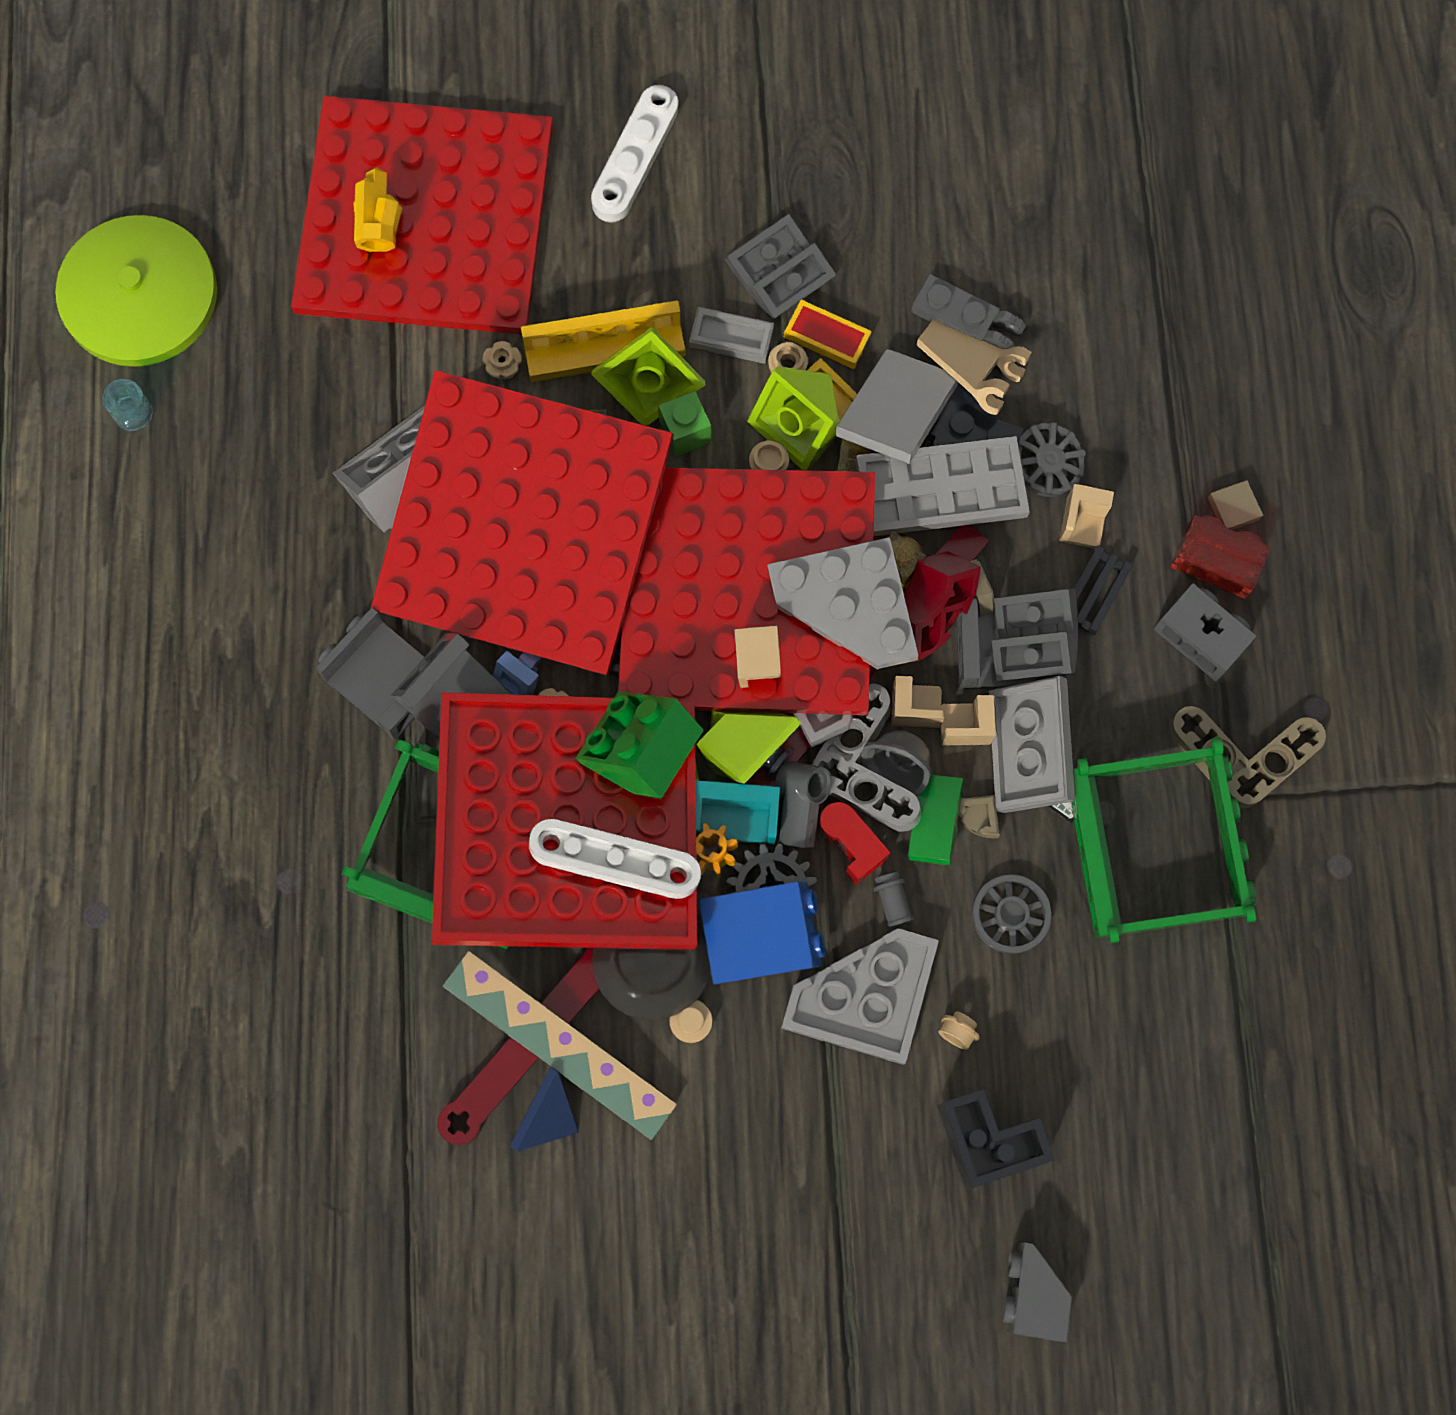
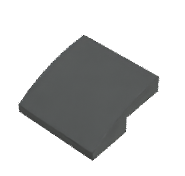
(780, 267)
(1036, 635)

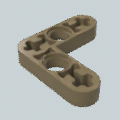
(1240, 764)

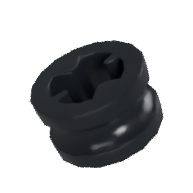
(775, 761)

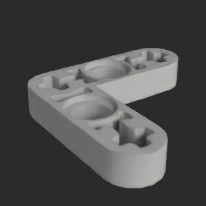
(849, 761)

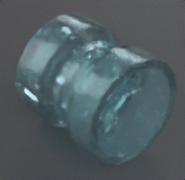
(131, 413)

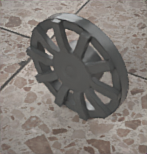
(1051, 459)
(1011, 914)

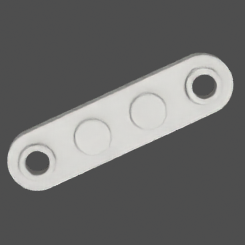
(634, 153)
(614, 858)

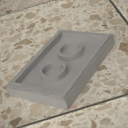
(897, 406)
(1032, 746)

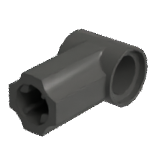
(802, 792)

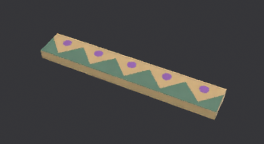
(559, 1045)

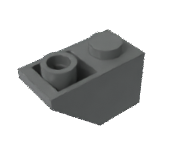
(1038, 1299)

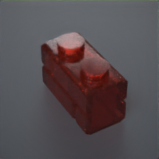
(1220, 555)

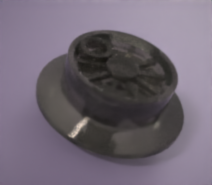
(652, 981)

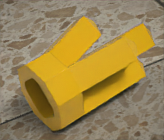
(375, 213)

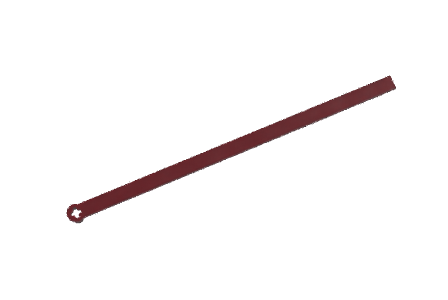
(579, 983)

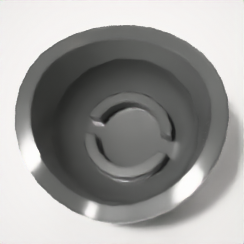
(900, 759)

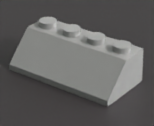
(379, 472)

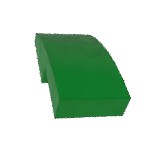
(937, 831)

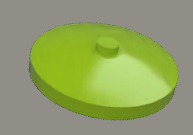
(136, 290)

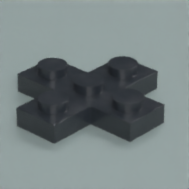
(966, 421)

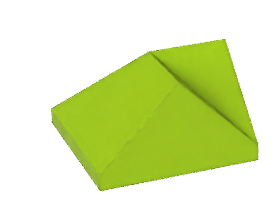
(647, 375)
(797, 413)
(743, 741)

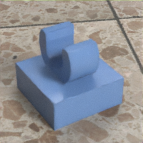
(516, 674)

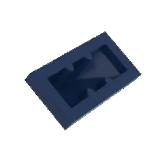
(547, 1117)

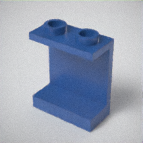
(762, 932)

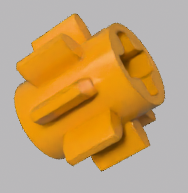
(715, 861)

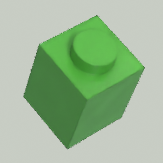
(687, 422)

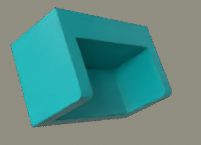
(744, 809)

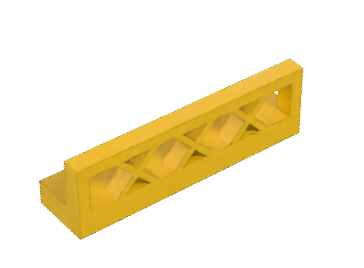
(587, 341)

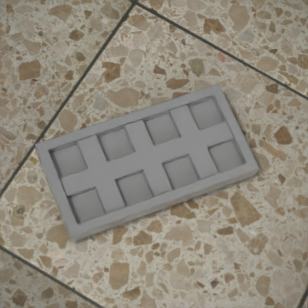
(947, 486)

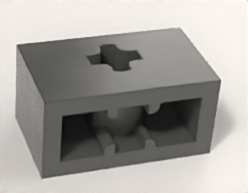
(1210, 652)

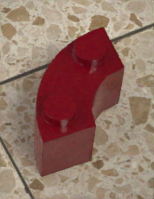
(936, 597)

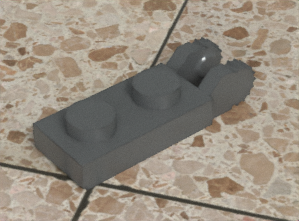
(965, 313)

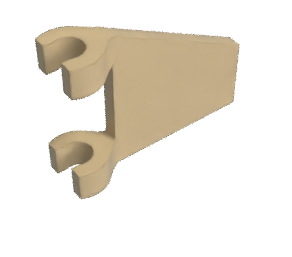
(972, 361)

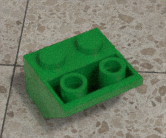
(641, 742)

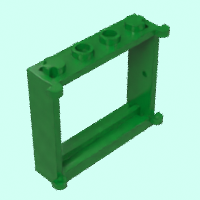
(1095, 854)
(381, 887)

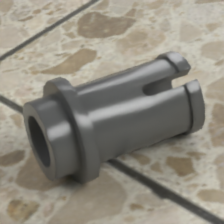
(893, 899)

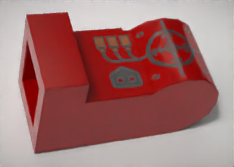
(845, 828)

